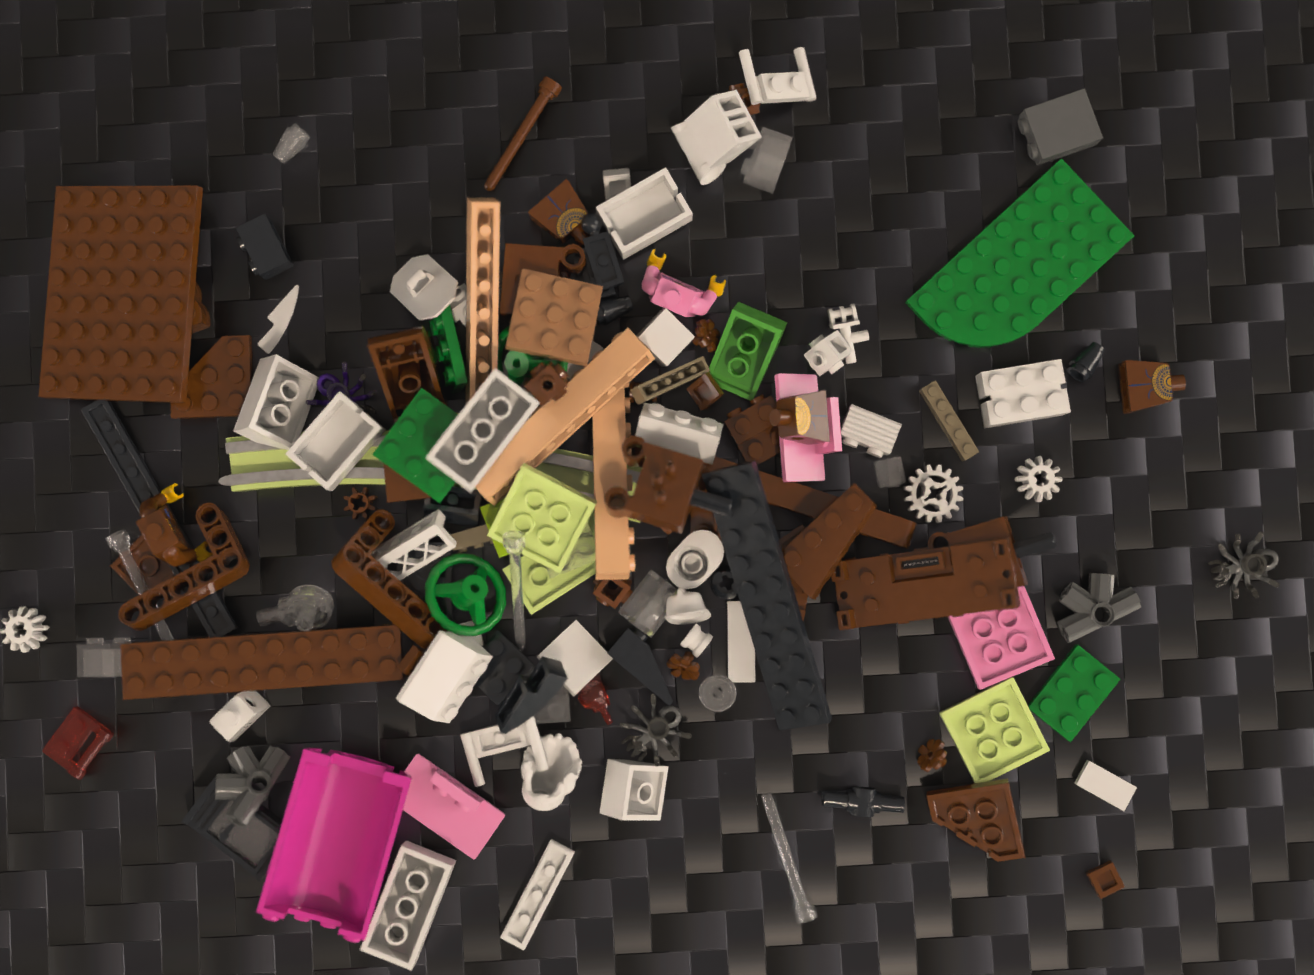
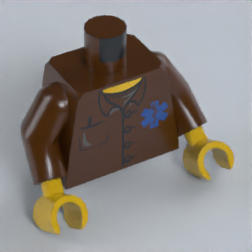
(164, 533)

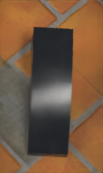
(530, 694)

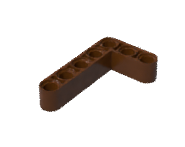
(194, 576)
(384, 582)

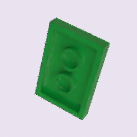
(449, 351)
(1073, 693)

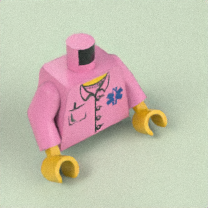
(676, 294)

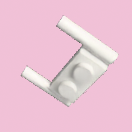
(778, 86)
(491, 741)

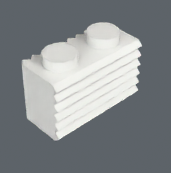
(869, 431)

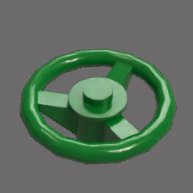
(519, 363)
(466, 594)

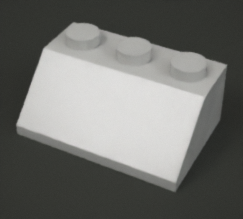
(276, 403)
(679, 431)
(444, 676)

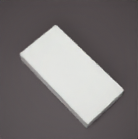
(1105, 785)

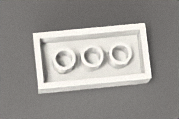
(482, 430)
(408, 905)

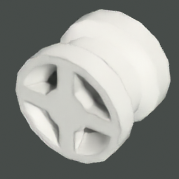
(696, 640)

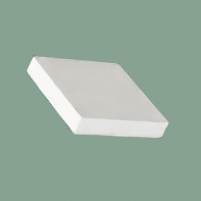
(579, 655)

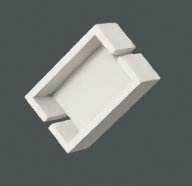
(644, 213)
(1023, 393)
(335, 441)

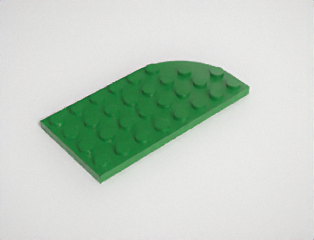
(1022, 263)

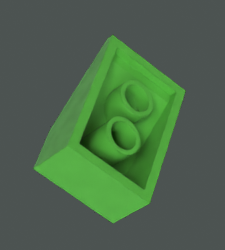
(746, 350)

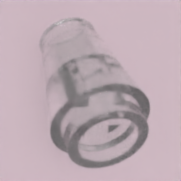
(291, 143)

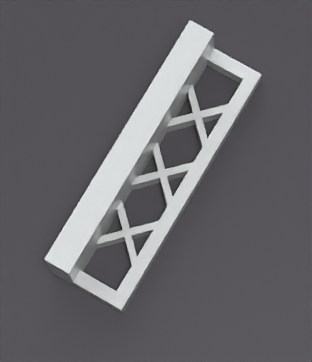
(413, 539)

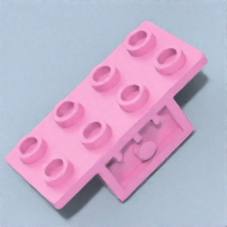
(799, 460)
(450, 807)

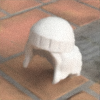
(548, 788)

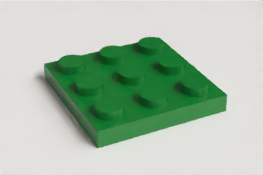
(413, 439)

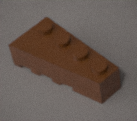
(826, 540)

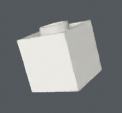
(665, 337)

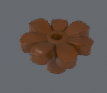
(706, 335)
(684, 666)
(932, 756)

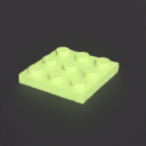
(547, 515)
(994, 731)

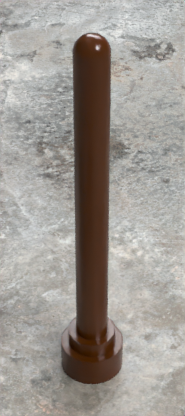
(547, 91)

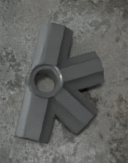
(1085, 604)
(248, 772)

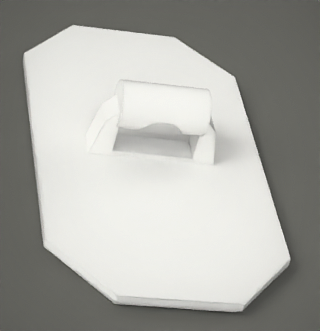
(424, 287)

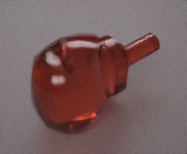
(594, 697)

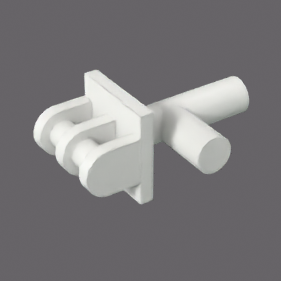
(845, 329)

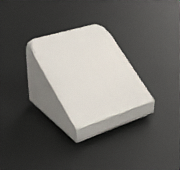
(616, 182)

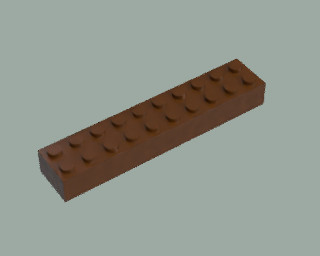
(261, 661)

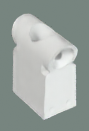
(716, 134)

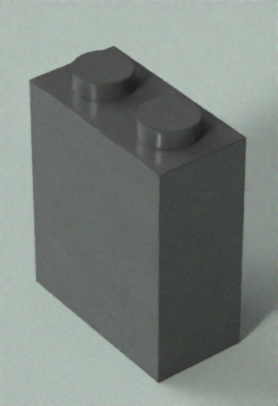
(1059, 127)

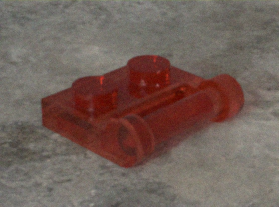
(71, 737)

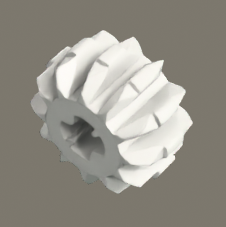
(1029, 481)
(31, 623)

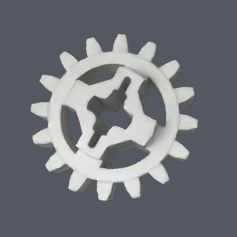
(940, 503)

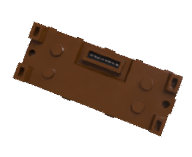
(926, 584)

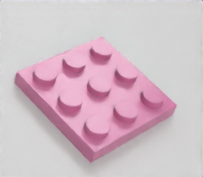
(1002, 642)

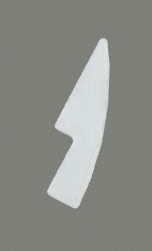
(280, 317)

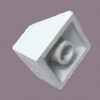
(633, 790)

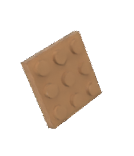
(554, 317)

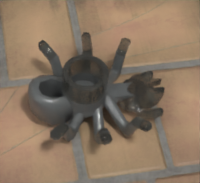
(1248, 564)
(656, 729)

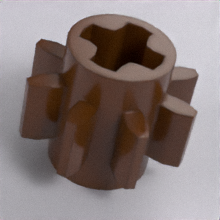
(354, 507)

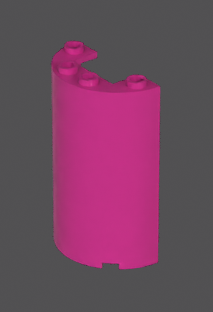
(335, 841)

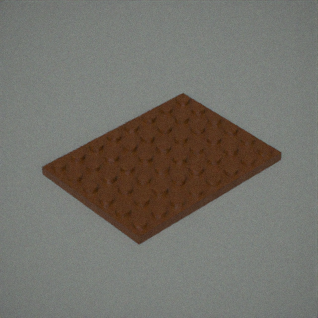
(121, 293)

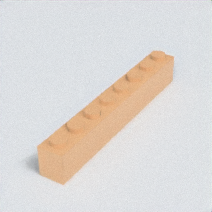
(481, 291)
(558, 420)
(610, 471)

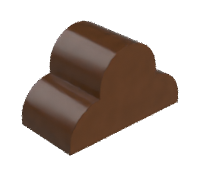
(405, 365)

